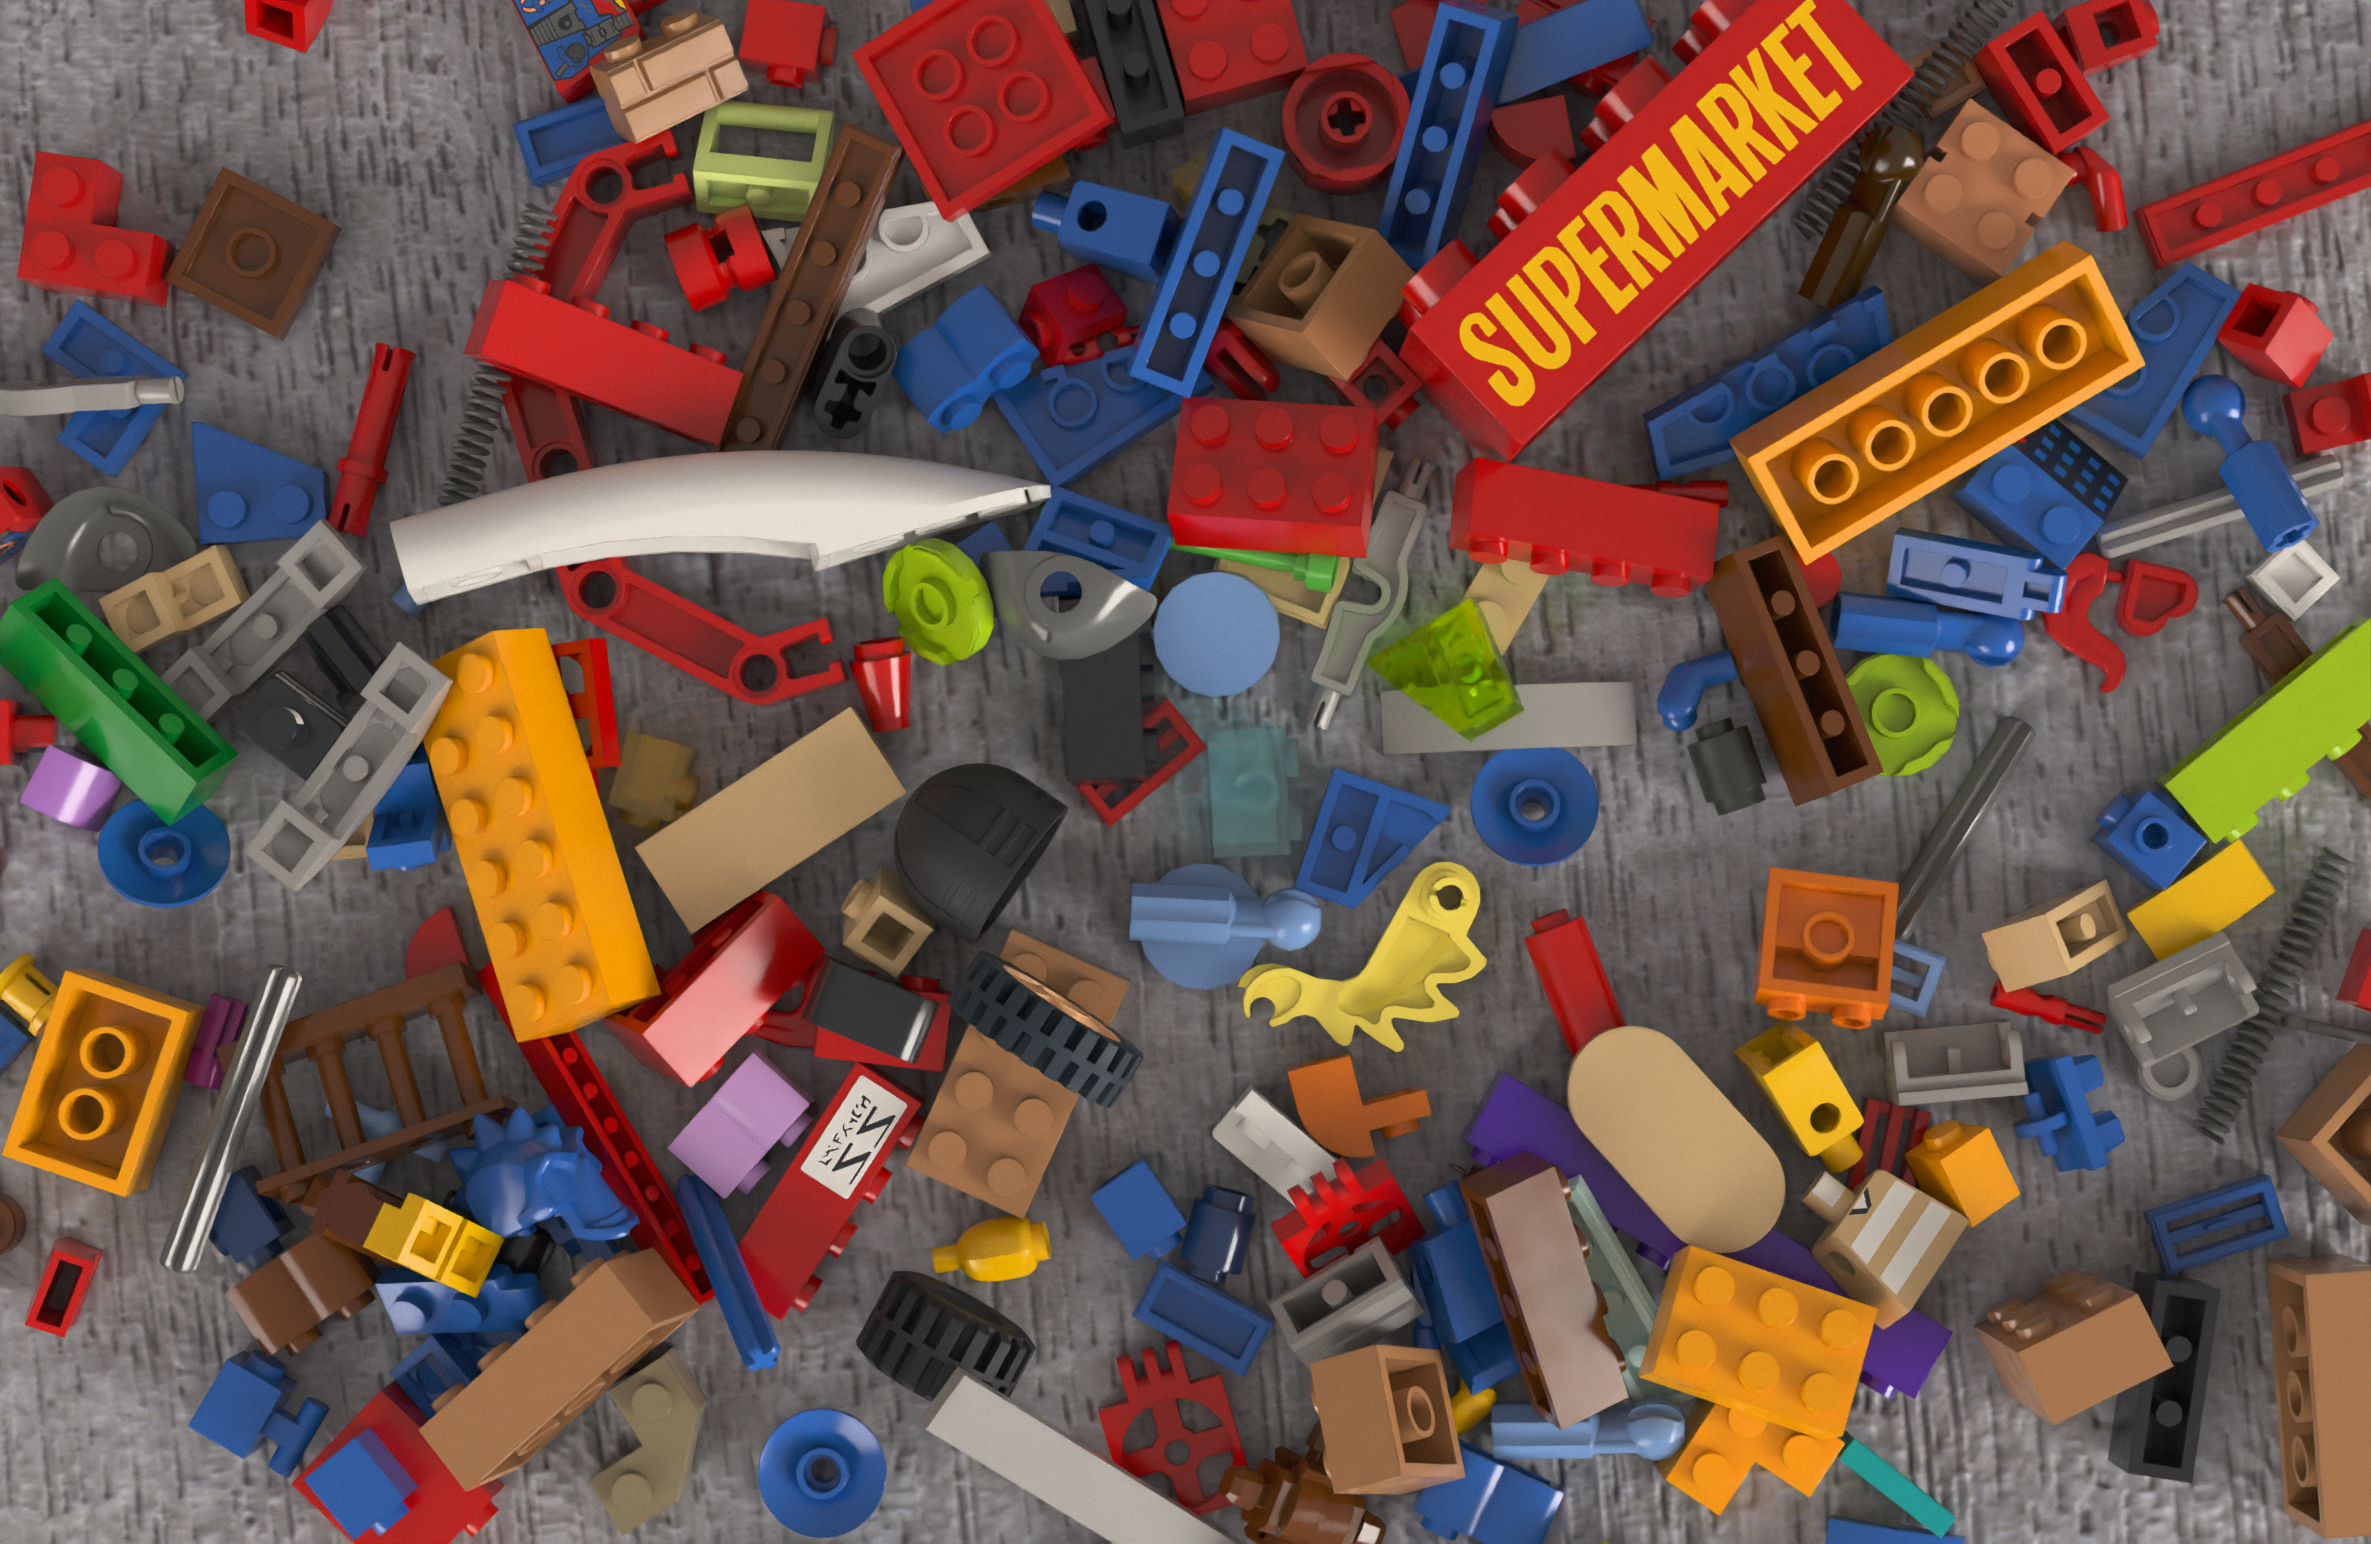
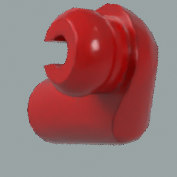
(2102, 183)

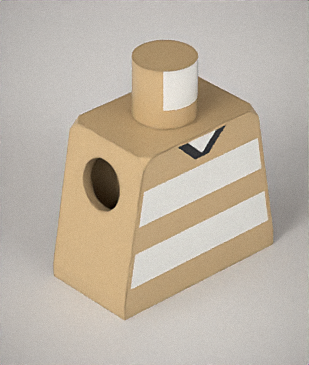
(1881, 1239)

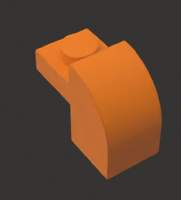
(1335, 1115)

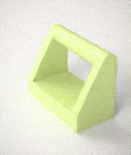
(769, 185)

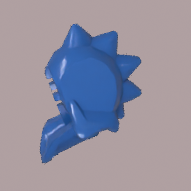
(534, 1173)

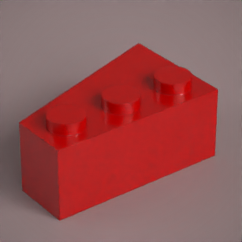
(718, 989)

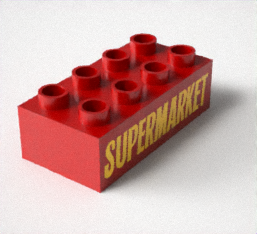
(1664, 199)

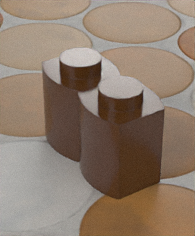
(301, 1289)

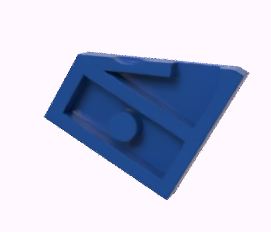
(253, 491)
(1100, 534)

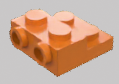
(1826, 947)

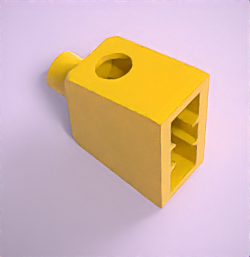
(1803, 1093)

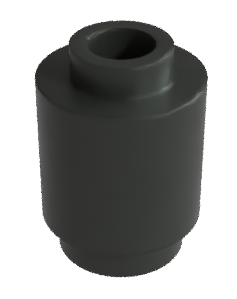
(1727, 766)

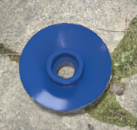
(1540, 777)
(138, 837)
(800, 1497)

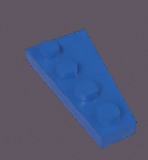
(1696, 425)

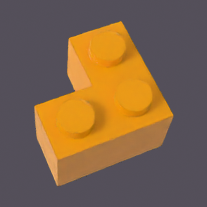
(1727, 1443)

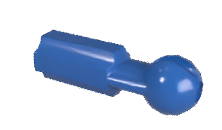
(2251, 467)
(1918, 629)

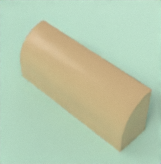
(772, 819)

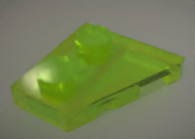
(1453, 671)

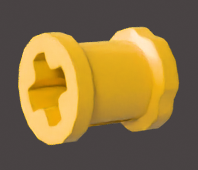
(28, 992)

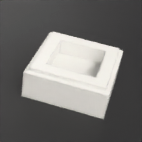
(2292, 579)

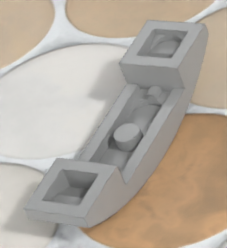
(266, 627)
(1553, 718)
(354, 772)

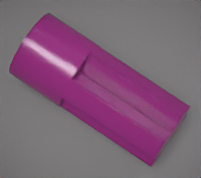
(218, 1028)

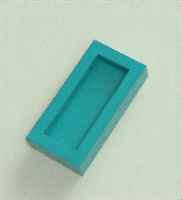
(1895, 1485)

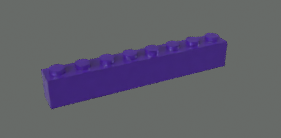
(1521, 1119)

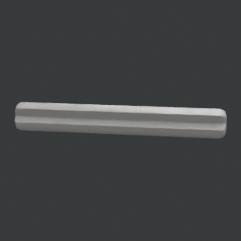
(2204, 511)

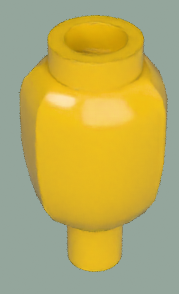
(996, 1249)

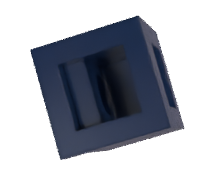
(249, 1222)

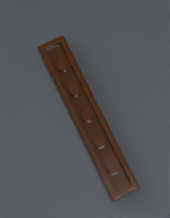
(811, 289)

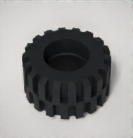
(931, 1328)

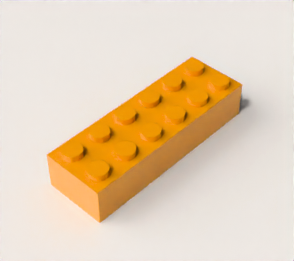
(1938, 401)
(534, 838)

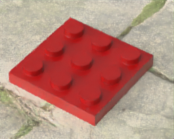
(981, 95)

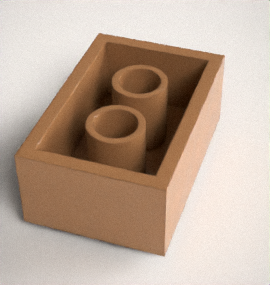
(2071, 1344)

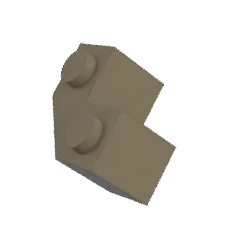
(666, 1415)

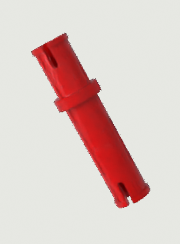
(370, 440)

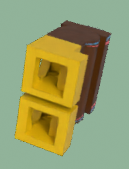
(402, 1231)

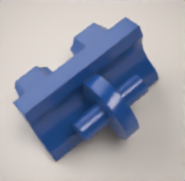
(2062, 1114)

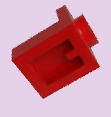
(2330, 415)

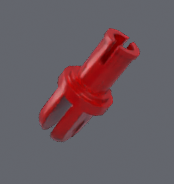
(1240, 363)

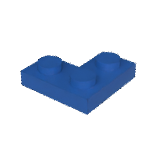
(97, 347)

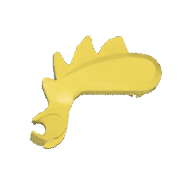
(1415, 953)

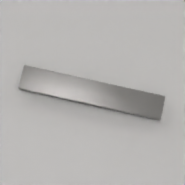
(1060, 1468)

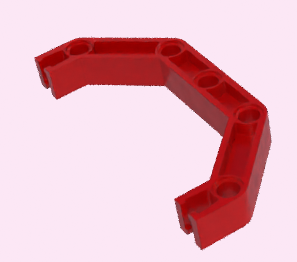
(553, 424)

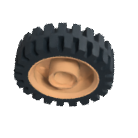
(1045, 1029)

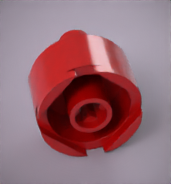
(1368, 96)

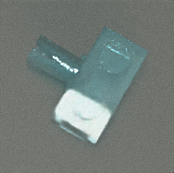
(1251, 791)

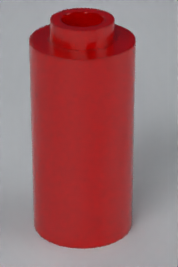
(1573, 978)

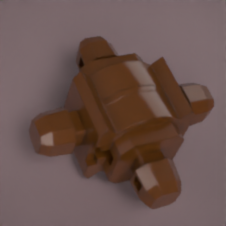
(1296, 1501)

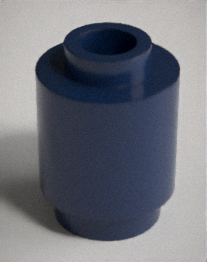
(1218, 1233)

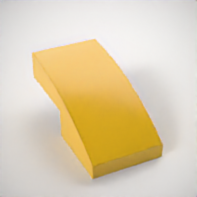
(2201, 900)

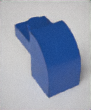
(409, 820)

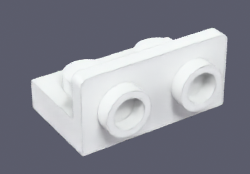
(1273, 1144)

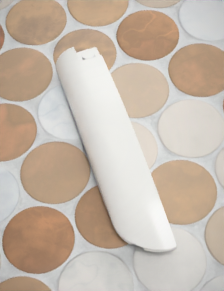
(718, 502)

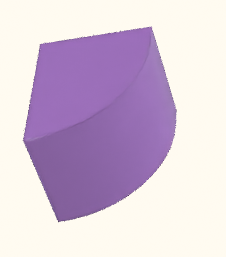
(72, 788)

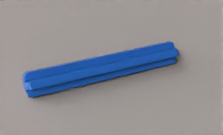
(727, 1273)

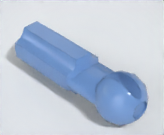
(1212, 915)
(1649, 1427)

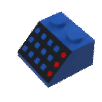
(2042, 493)

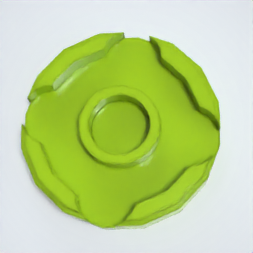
(938, 600)
(1905, 709)

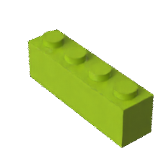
(2277, 738)

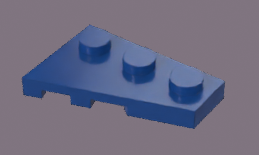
(2173, 335)
(1087, 413)

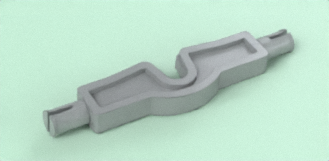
(87, 394)
(1357, 625)

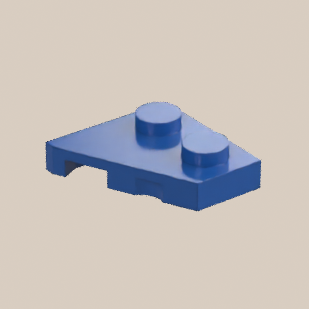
(1362, 836)

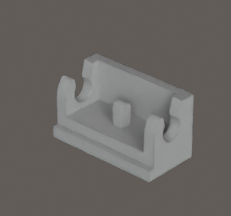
(2182, 1000)
(1953, 1063)

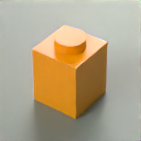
(1963, 1170)

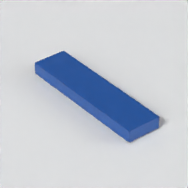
(1564, 45)

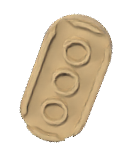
(1675, 1139)

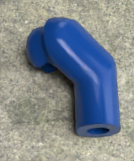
(1686, 685)

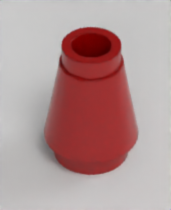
(883, 680)

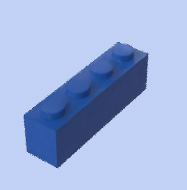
(1446, 128)
(1204, 261)

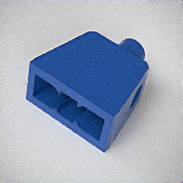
(1133, 234)
(1453, 1269)

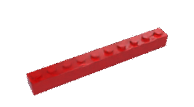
(587, 1102)

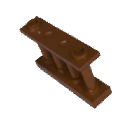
(382, 1019)

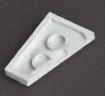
(904, 257)

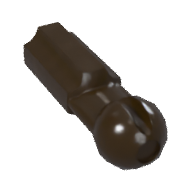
(1888, 160)

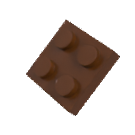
(253, 253)

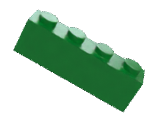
(112, 701)

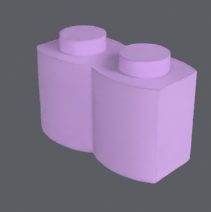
(742, 1126)

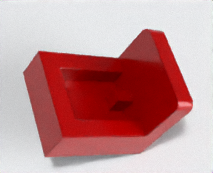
(1069, 311)

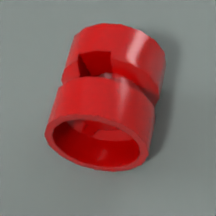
(699, 266)

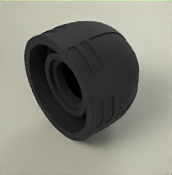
(972, 843)

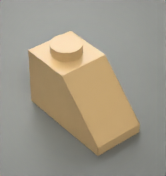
(2055, 937)

